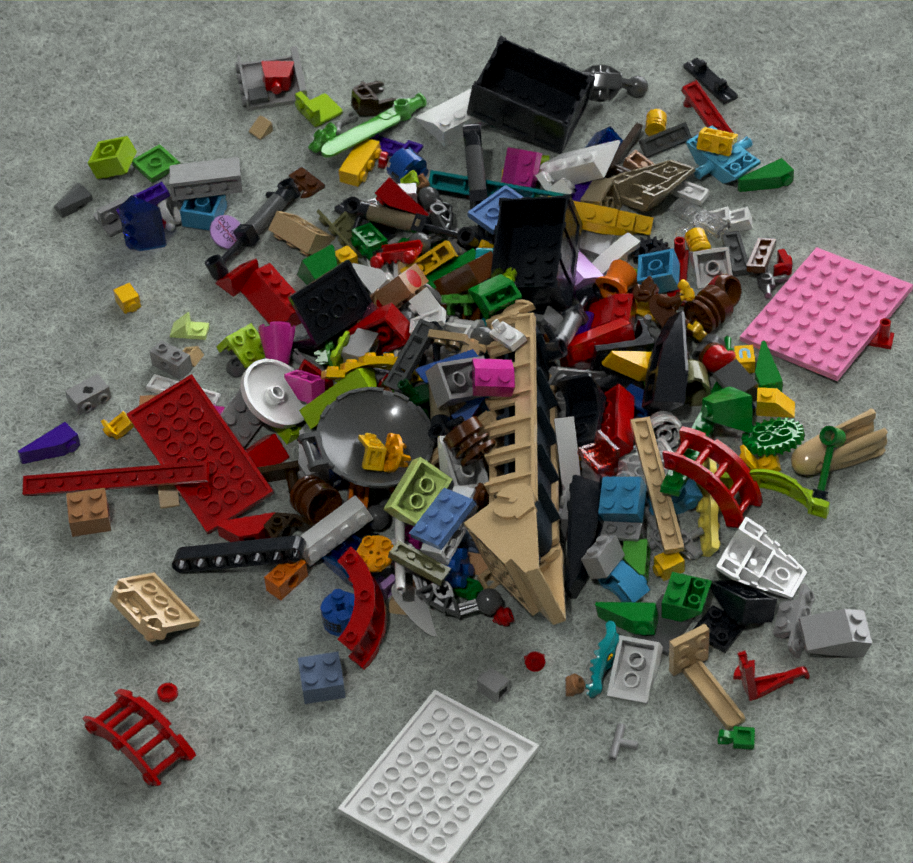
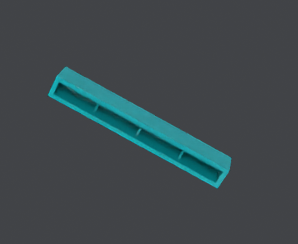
(459, 184)

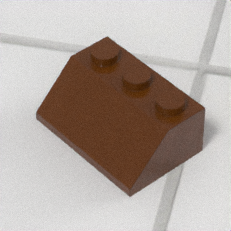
(465, 276)

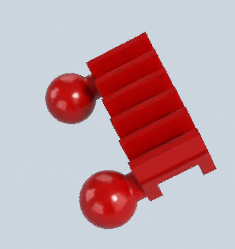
(404, 251)

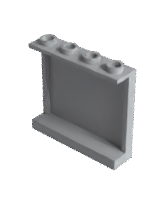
(251, 77)
(205, 178)

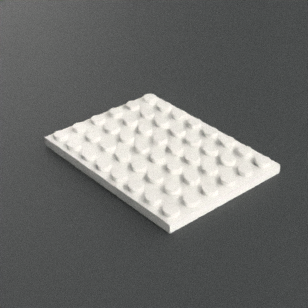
(438, 779)

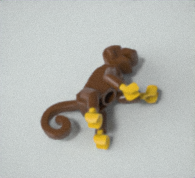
(663, 306)

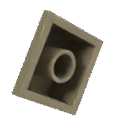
(603, 193)

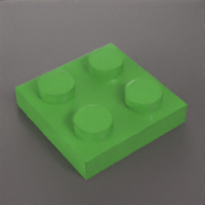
(155, 163)

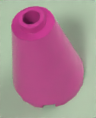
(277, 340)

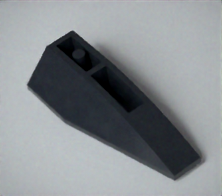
(667, 368)
(583, 529)

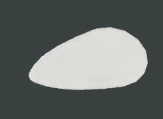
(415, 608)

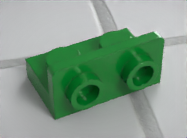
(367, 239)

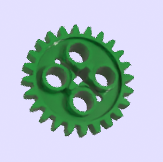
(774, 436)

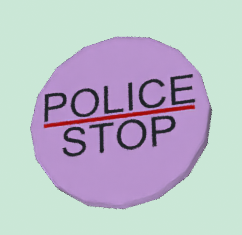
(222, 231)

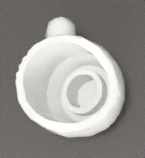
(170, 213)

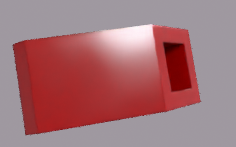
(244, 528)

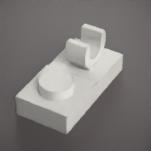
(692, 192)
(435, 315)
(507, 335)

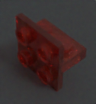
(601, 455)

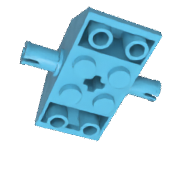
(721, 166)

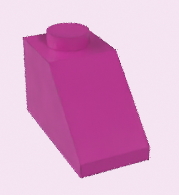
(305, 385)

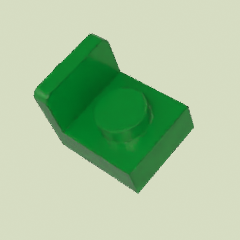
(471, 590)

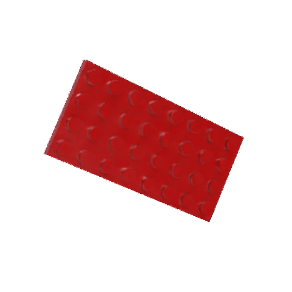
(187, 428)

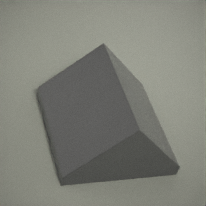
(736, 376)

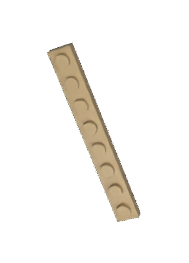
(654, 476)

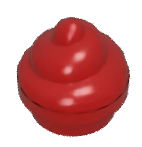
(503, 617)

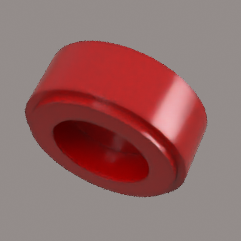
(383, 159)
(167, 692)

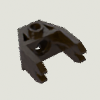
(365, 100)
(286, 524)

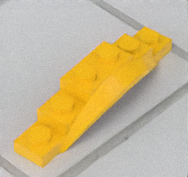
(611, 220)
(368, 360)

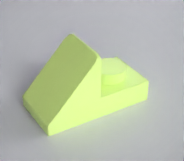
(190, 330)

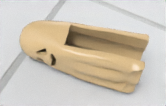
(859, 446)

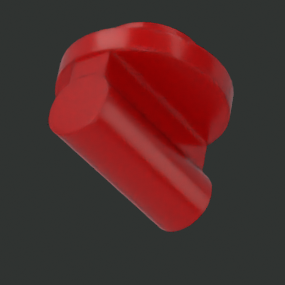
(534, 661)

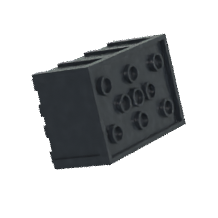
(530, 95)
(542, 244)

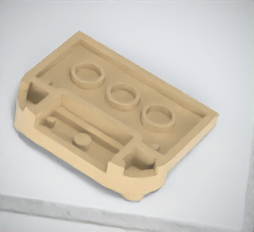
(151, 606)

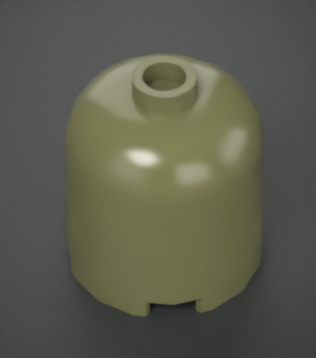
(698, 383)

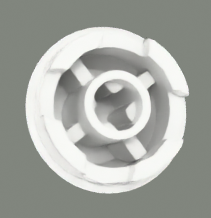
(666, 426)

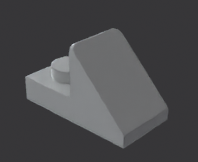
(550, 317)

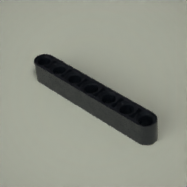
(239, 554)

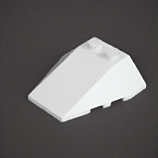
(760, 562)

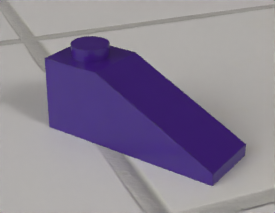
(50, 445)

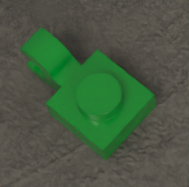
(740, 737)

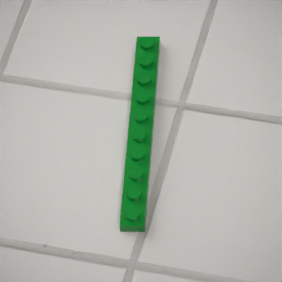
(675, 481)

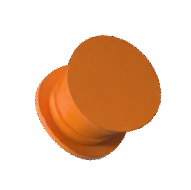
(618, 279)

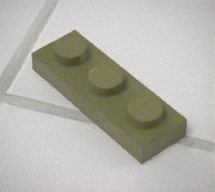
(419, 562)

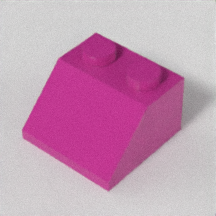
(521, 167)
(492, 377)

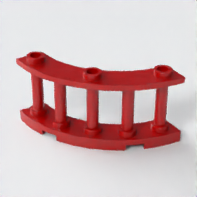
(728, 462)
(369, 613)
(150, 716)

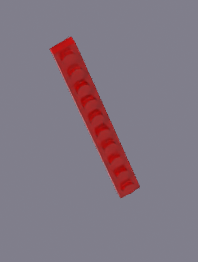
(116, 478)

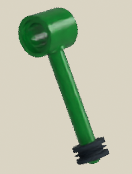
(837, 442)

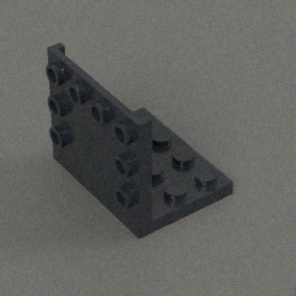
(329, 305)

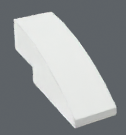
(739, 219)

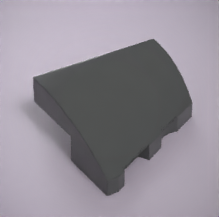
(72, 199)

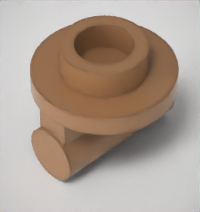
(574, 685)

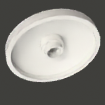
(270, 395)

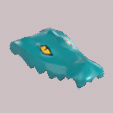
(604, 660)

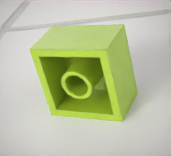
(112, 157)

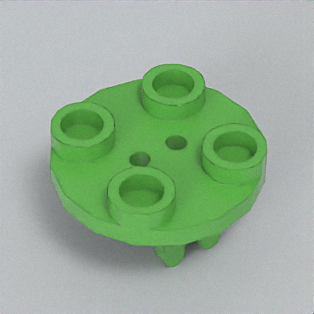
(322, 137)
(452, 301)
(323, 355)

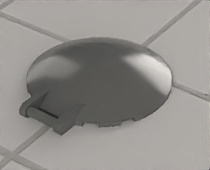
(360, 413)

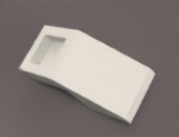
(562, 186)

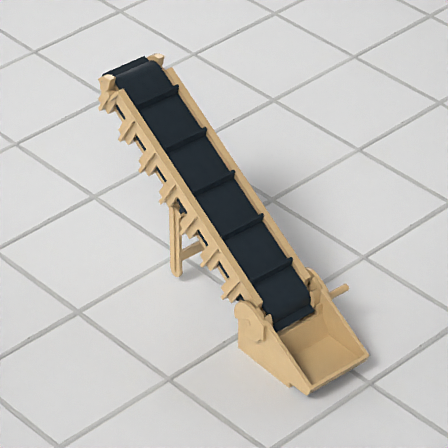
(521, 522)

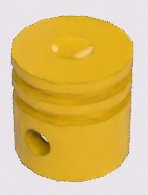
(655, 122)
(696, 240)

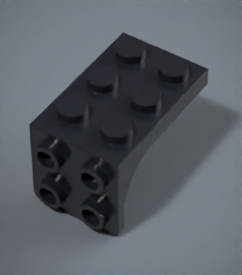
(643, 342)
(586, 403)

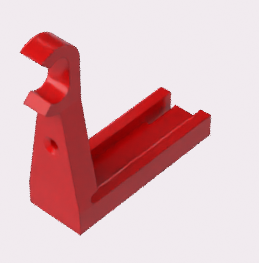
(761, 686)

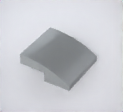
(594, 243)

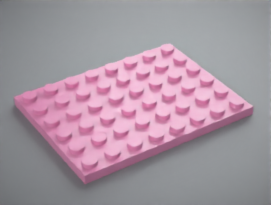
(826, 313)

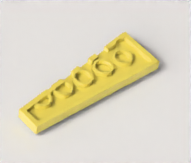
(708, 516)

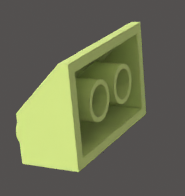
(416, 491)

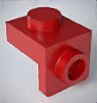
(784, 263)

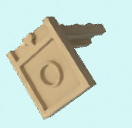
(456, 341)
(687, 656)

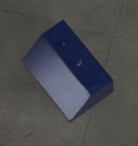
(142, 225)

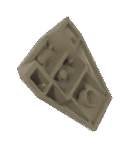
(651, 184)

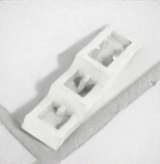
(618, 250)
(567, 451)

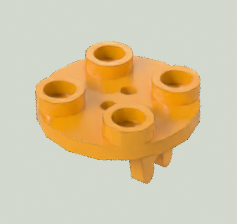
(394, 455)
(378, 545)

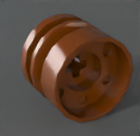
(709, 308)
(469, 441)
(314, 498)

